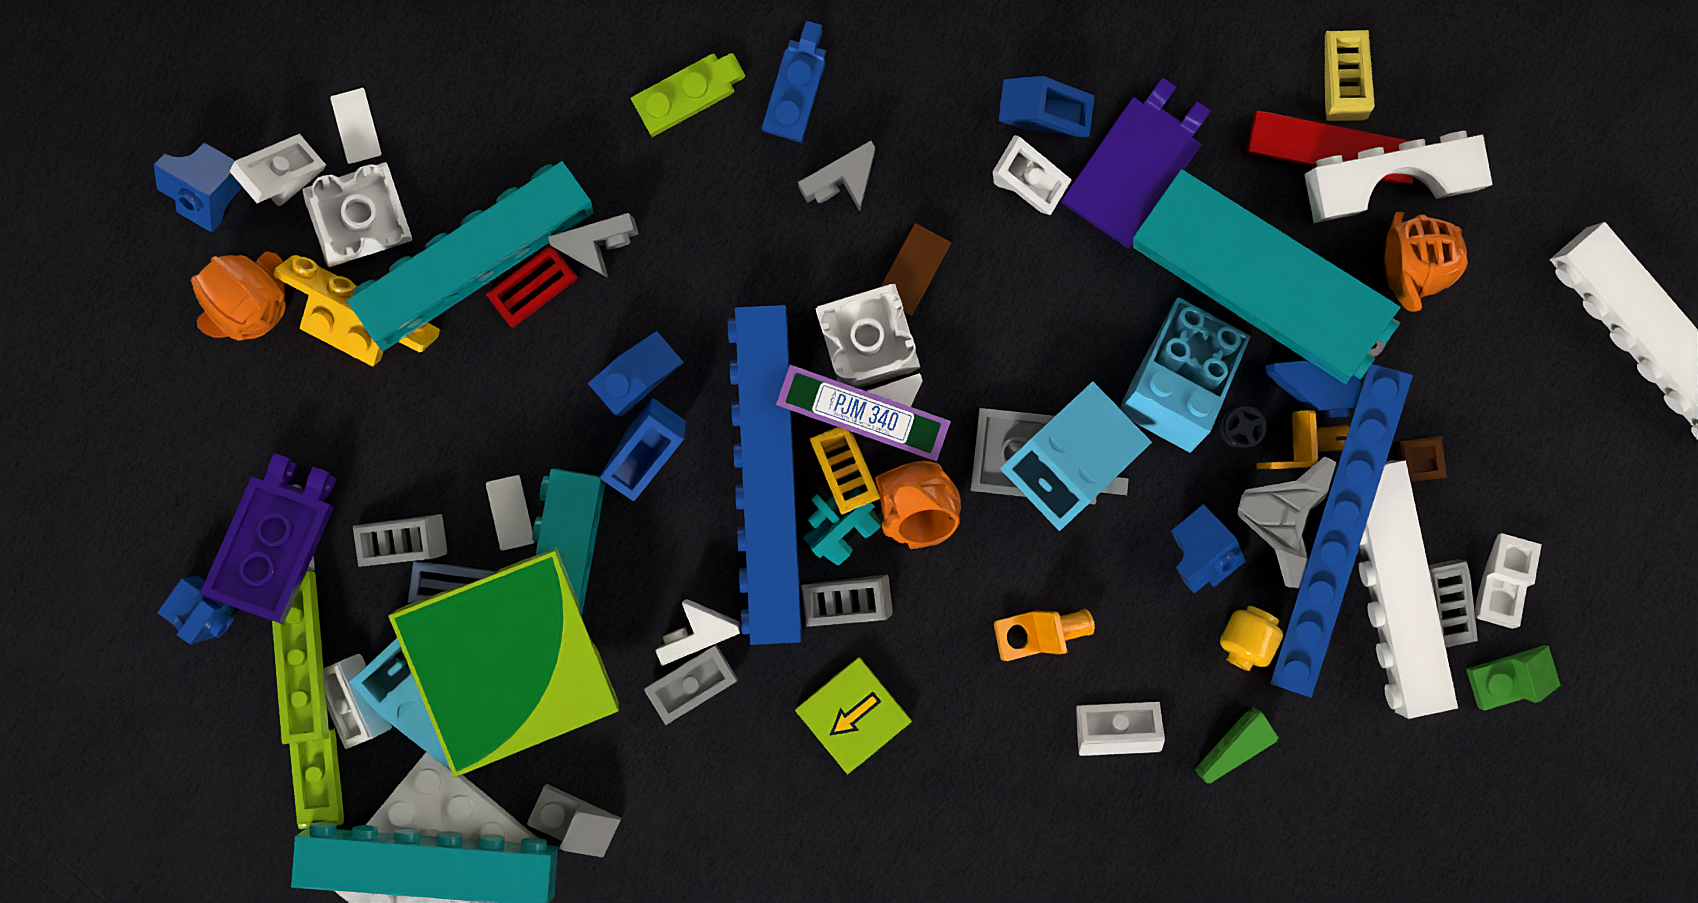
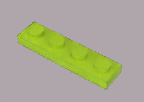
(301, 668)

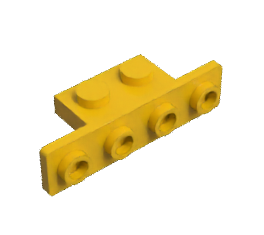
(331, 317)

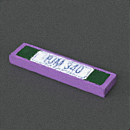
(863, 413)

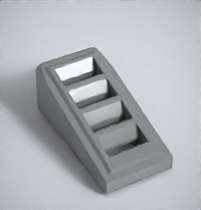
(426, 539)
(1460, 574)
(862, 584)

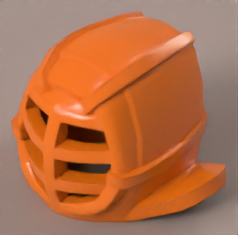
(1422, 258)
(237, 294)
(918, 504)

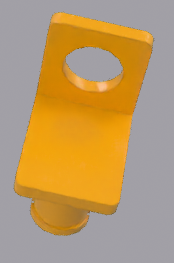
(1309, 441)
(1044, 631)

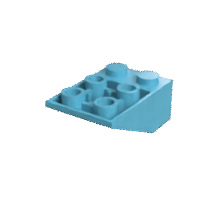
(1185, 375)
(1075, 456)
(395, 696)

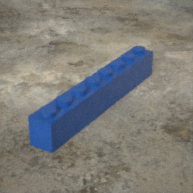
(768, 476)

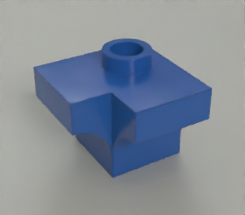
(198, 184)
(1208, 550)
(195, 615)

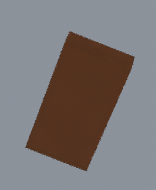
(916, 266)

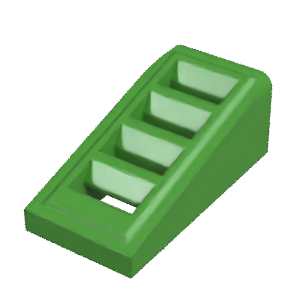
(1242, 742)

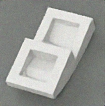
(1505, 580)

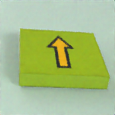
(853, 715)

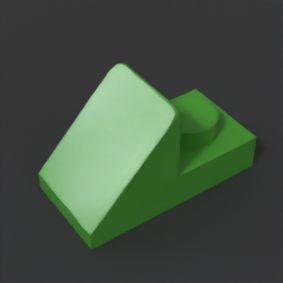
(1515, 677)

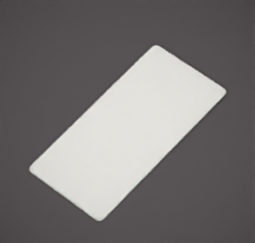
(356, 125)
(510, 512)

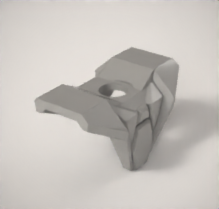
(1282, 514)

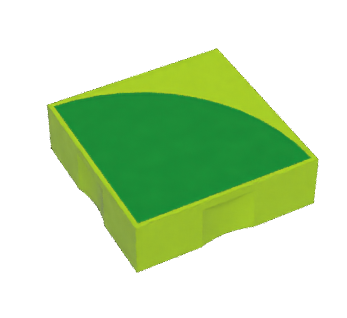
(504, 662)

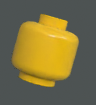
(1251, 638)

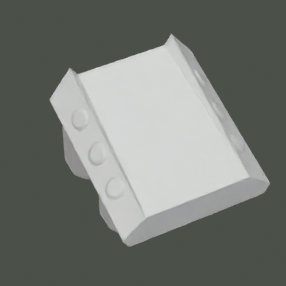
(356, 214)
(868, 337)

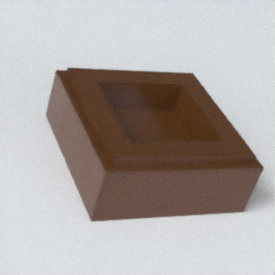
(1423, 458)

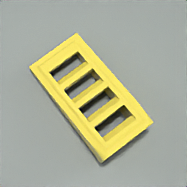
(1348, 102)

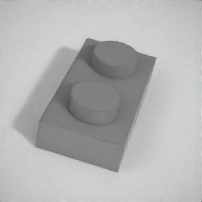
(690, 684)

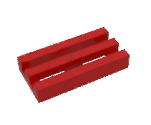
(549, 293)

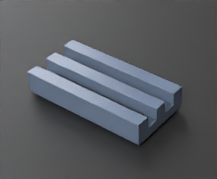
(417, 581)

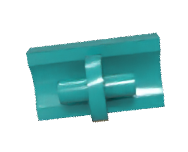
(832, 526)

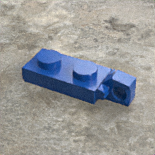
(796, 86)

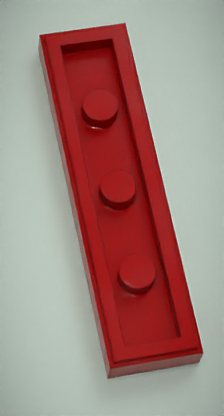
(1309, 141)

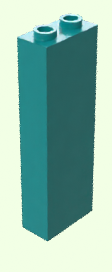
(1266, 278)

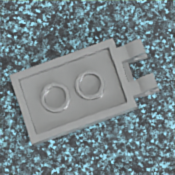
(999, 438)

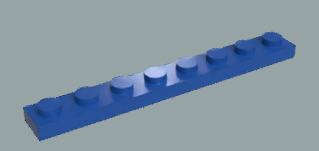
(1341, 529)

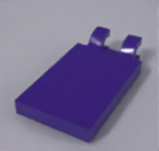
(1135, 165)
(271, 541)

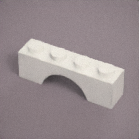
(1446, 168)

